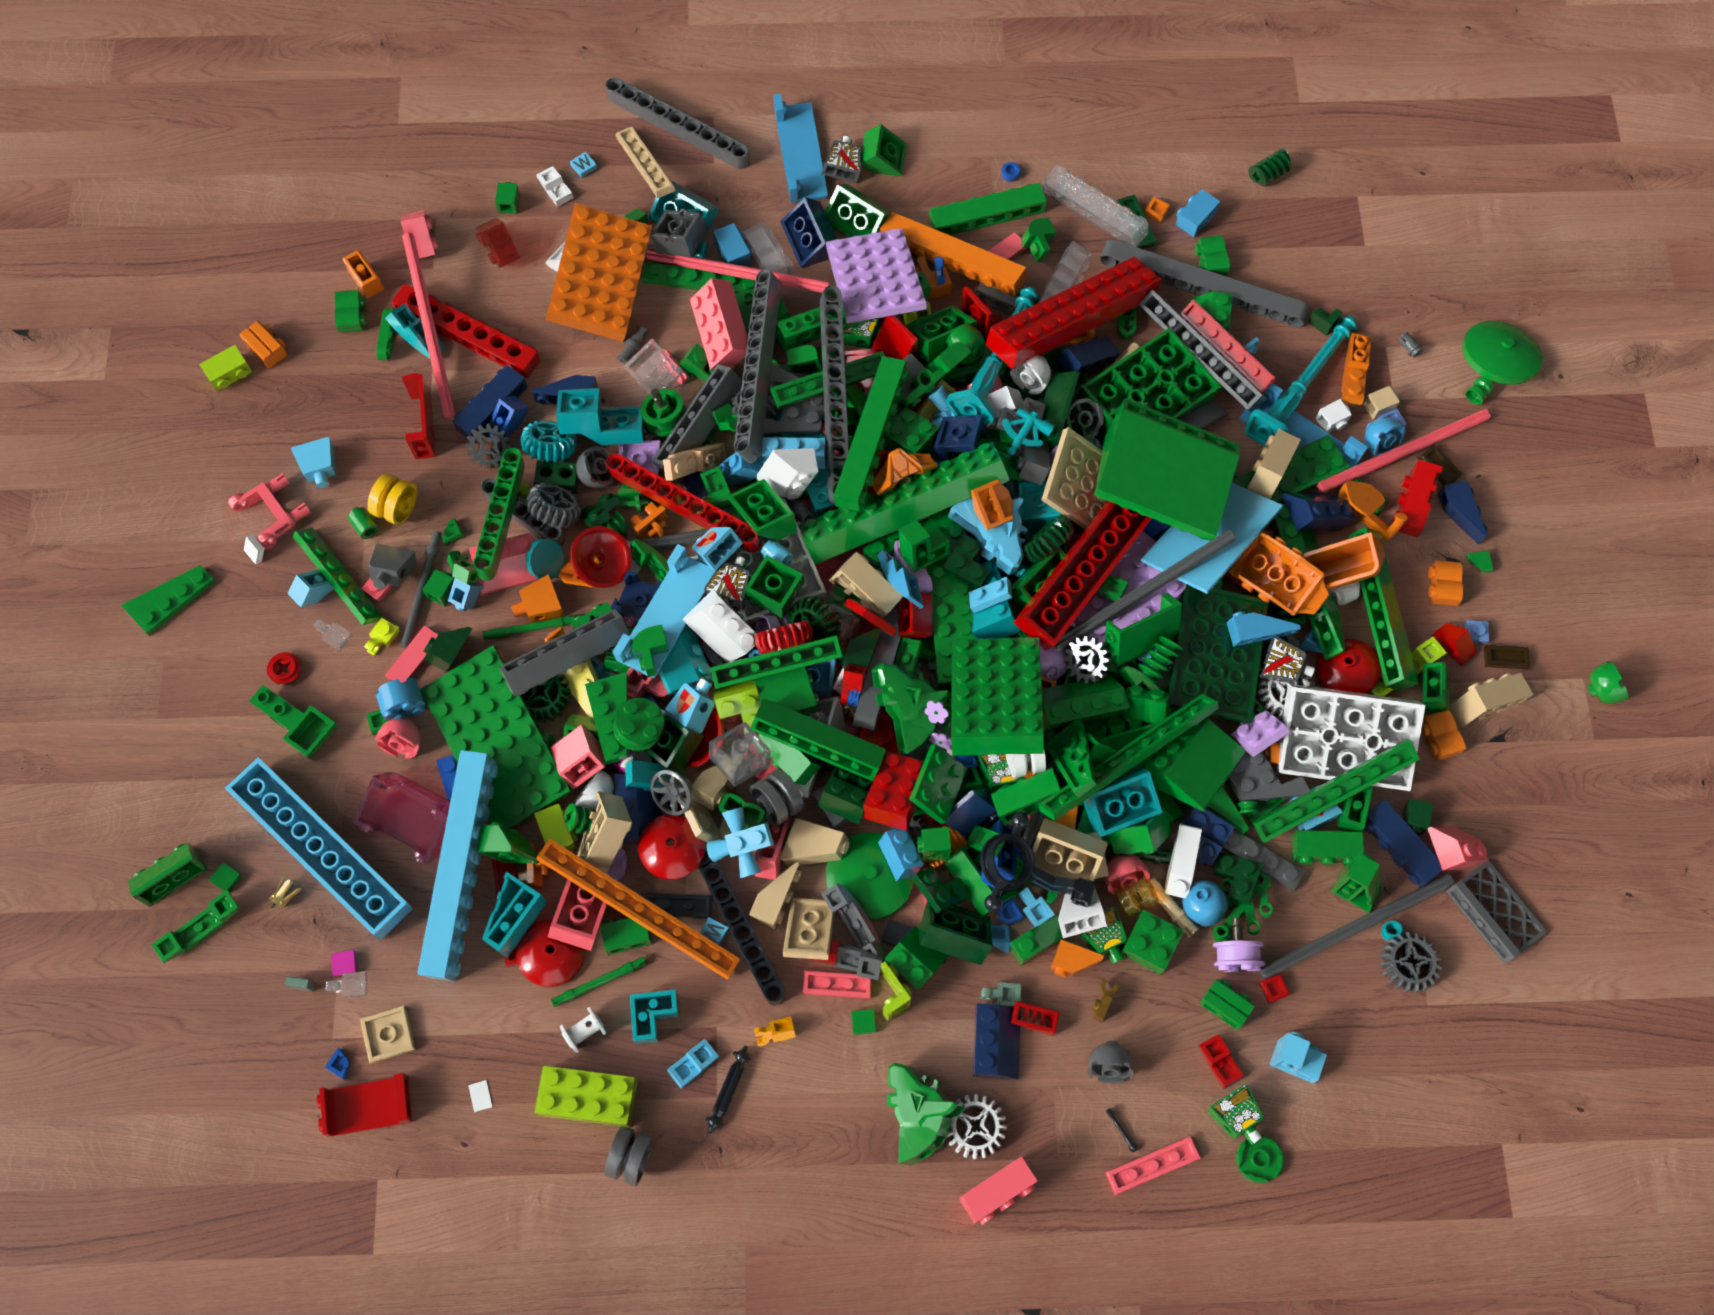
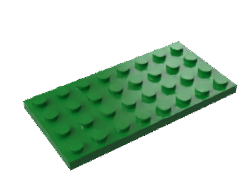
(485, 717)

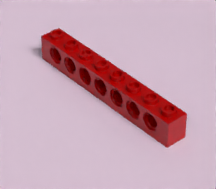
(471, 339)

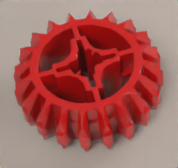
(784, 637)

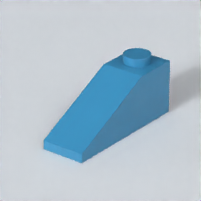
(1256, 627)

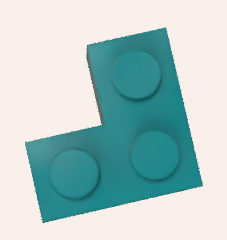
(647, 1009)

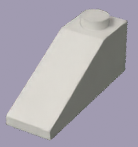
(1183, 861)

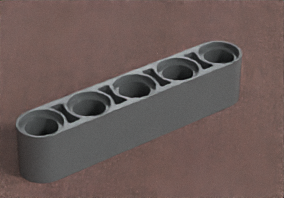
(526, 521)

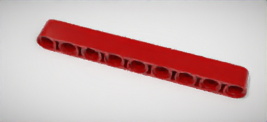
(676, 496)

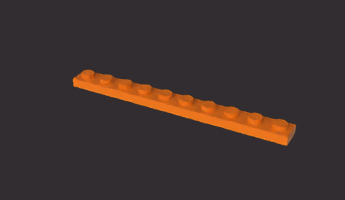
(638, 908)

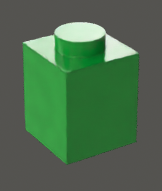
(507, 198)
(439, 587)

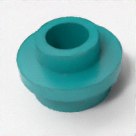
(1392, 926)

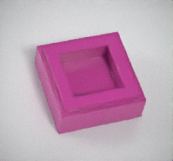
(343, 963)

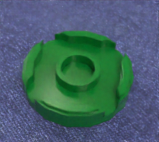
(1259, 1161)

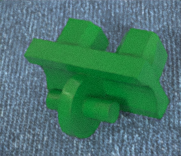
(633, 498)

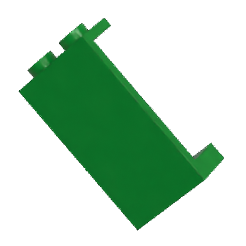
(1140, 636)

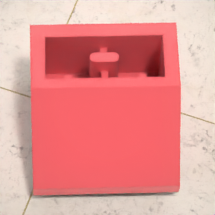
(578, 756)

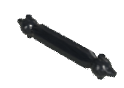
(728, 1089)

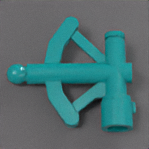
(1030, 421)

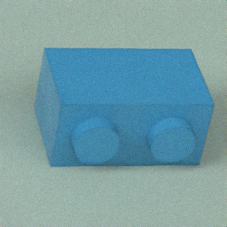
(1197, 212)
(731, 245)
(900, 853)

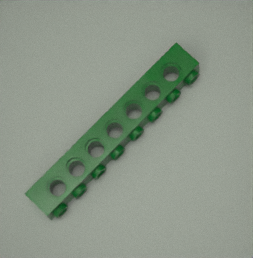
(807, 325)

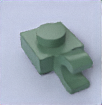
(1005, 994)

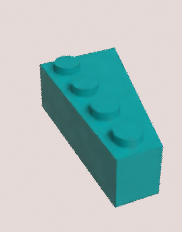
(997, 619)

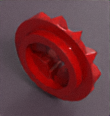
(275, 672)

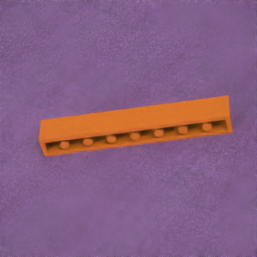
(959, 255)

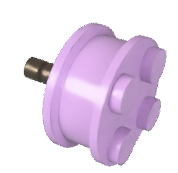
(1238, 952)

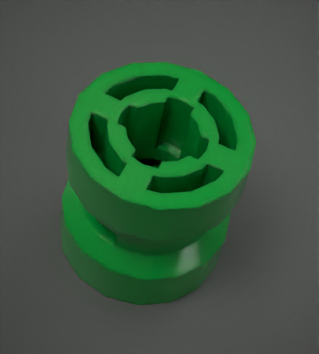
(1477, 393)

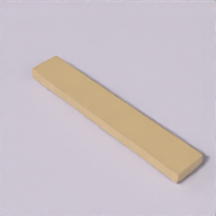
(645, 162)

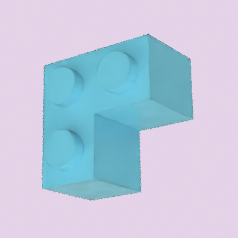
(1298, 1057)

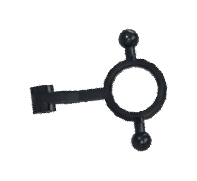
(1079, 889)

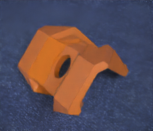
(898, 466)

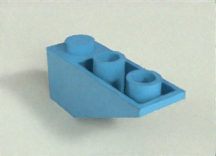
(738, 470)

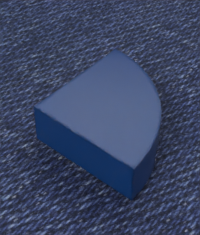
(938, 267)
(967, 760)
(339, 1064)

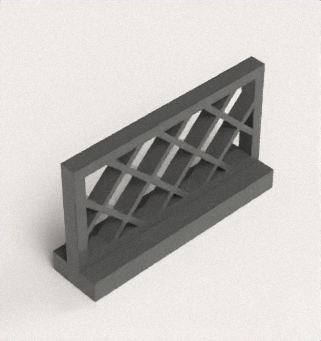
(1485, 920)

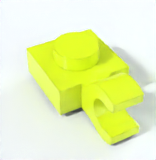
(382, 634)

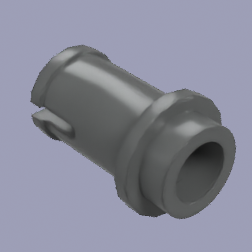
(1413, 348)

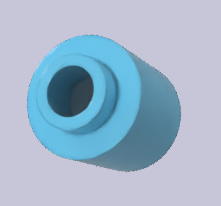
(777, 552)

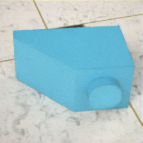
(309, 588)

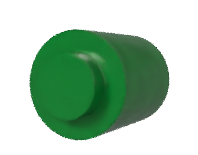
(363, 522)

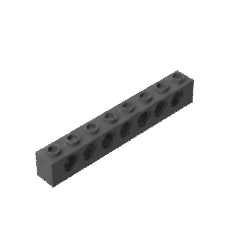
(1210, 358)

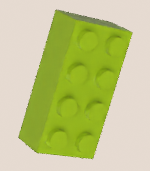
(586, 1096)

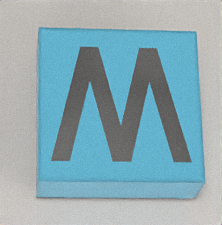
(583, 164)
(714, 931)

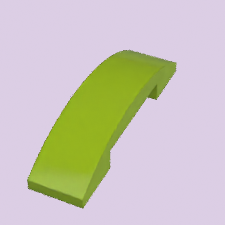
(1425, 653)

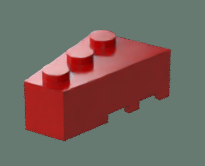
(1417, 496)

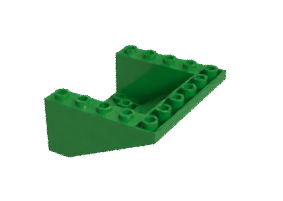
(1167, 469)

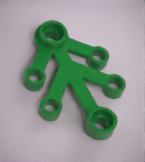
(1249, 909)

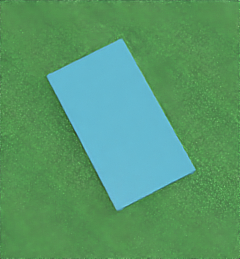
(1244, 514)

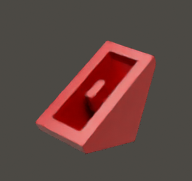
(1456, 642)

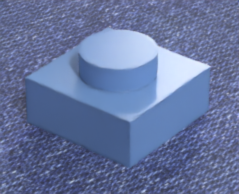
(1478, 630)

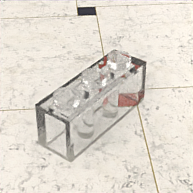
(766, 250)

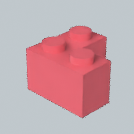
(420, 226)

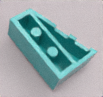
(513, 915)

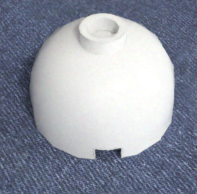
(1032, 374)
(599, 782)

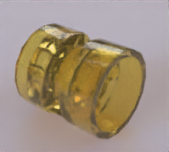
(1130, 899)

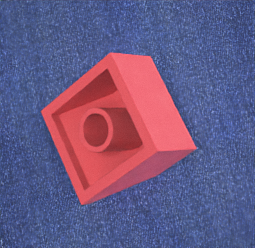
(1457, 848)

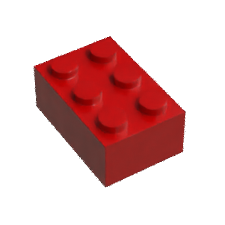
(891, 791)

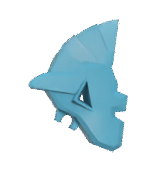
(997, 542)

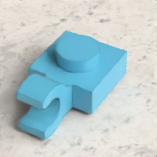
(1036, 910)

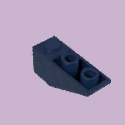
(549, 393)
(1461, 507)

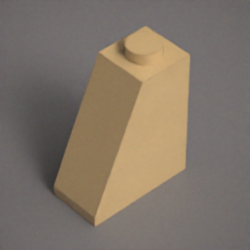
(813, 844)

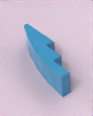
(900, 578)

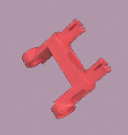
(266, 491)

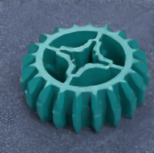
(545, 443)

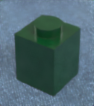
(1418, 815)

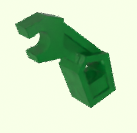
(462, 568)

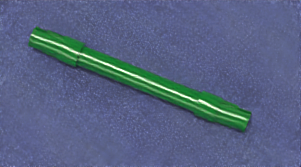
(503, 632)
(571, 994)

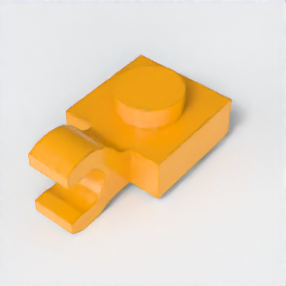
(779, 1030)

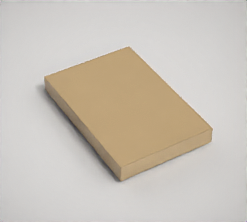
(808, 929)

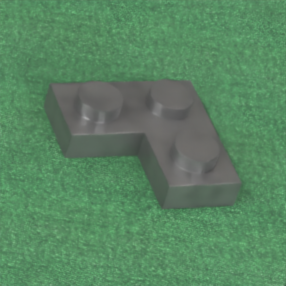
(1029, 405)

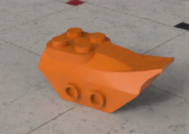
(1281, 576)

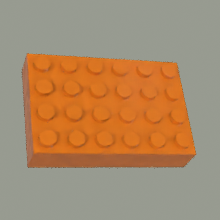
(599, 272)

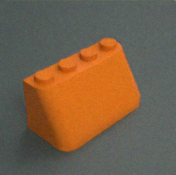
(1348, 560)

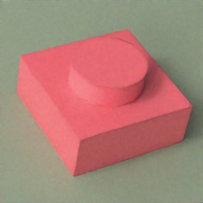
(373, 592)

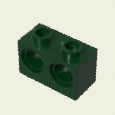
(558, 471)

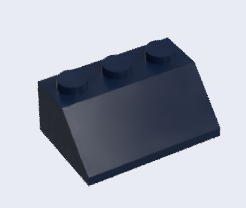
(808, 232)
(1319, 511)
(639, 805)
(996, 1043)

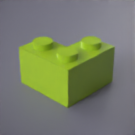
(737, 699)

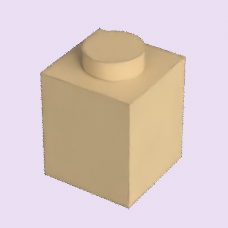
(1381, 402)

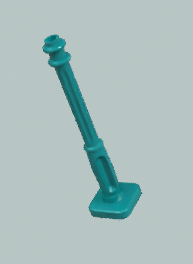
(1262, 425)

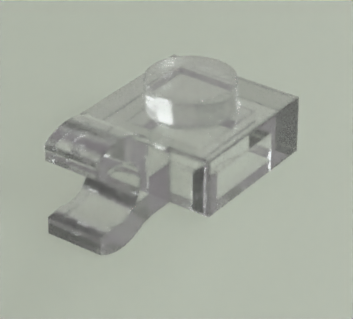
(333, 635)
(351, 985)

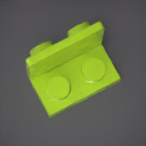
(895, 1004)

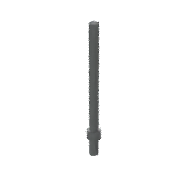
(431, 553)

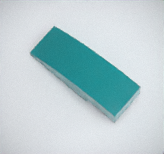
(410, 328)
(641, 773)

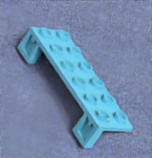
(671, 603)

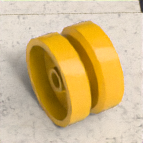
(392, 498)

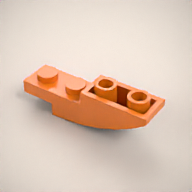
(1355, 369)

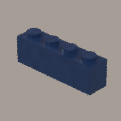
(481, 408)
(1402, 844)

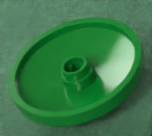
(1502, 352)
(869, 877)

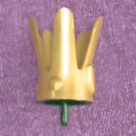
(278, 897)

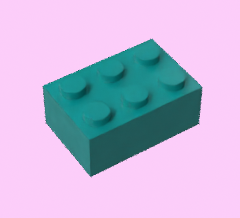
(1123, 802)

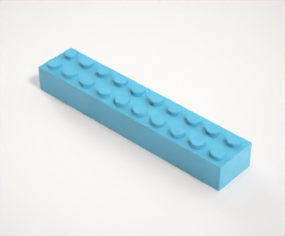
(319, 849)
(457, 867)

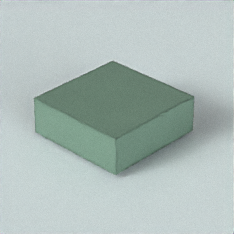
(299, 983)

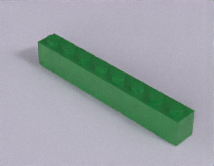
(871, 434)
(1387, 626)

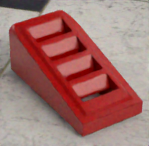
(1053, 1020)

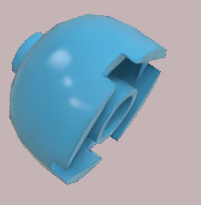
(1383, 435)
(1205, 903)

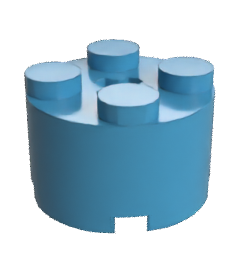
(400, 699)

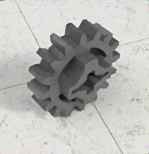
(477, 455)
(1078, 658)

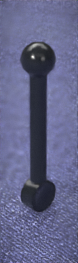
(1132, 1146)

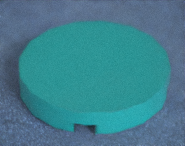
(545, 558)

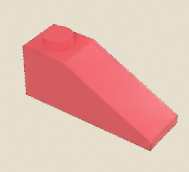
(769, 857)

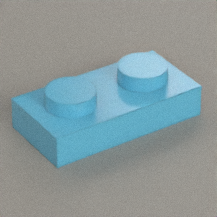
(990, 594)

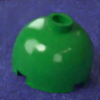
(972, 339)
(1607, 684)

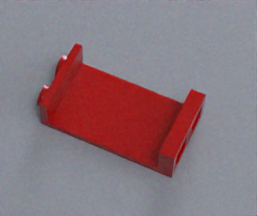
(421, 443)
(364, 1106)

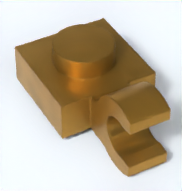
(1101, 1006)

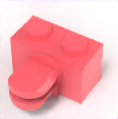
(639, 684)

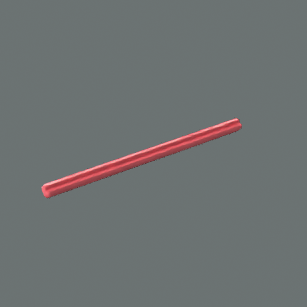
(735, 270)
(428, 325)
(1403, 450)

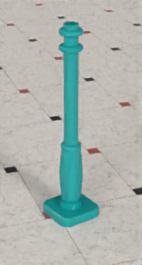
(974, 399)

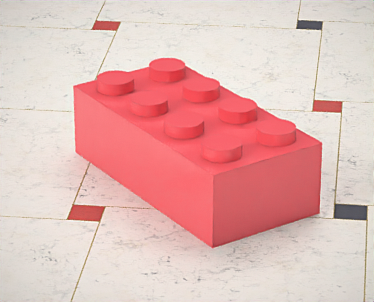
(720, 323)

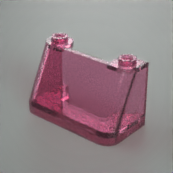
(405, 813)

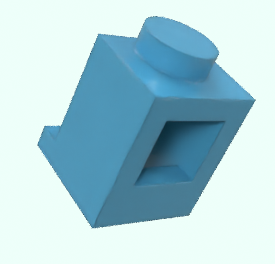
(464, 595)

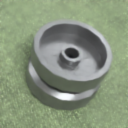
(777, 797)
(629, 1155)

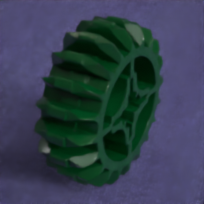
(1047, 539)
(819, 615)
(552, 707)

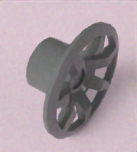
(674, 790)

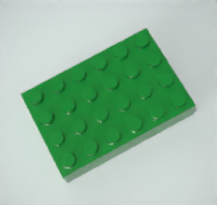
(1156, 375)
(996, 696)

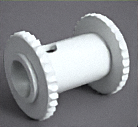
(581, 1031)

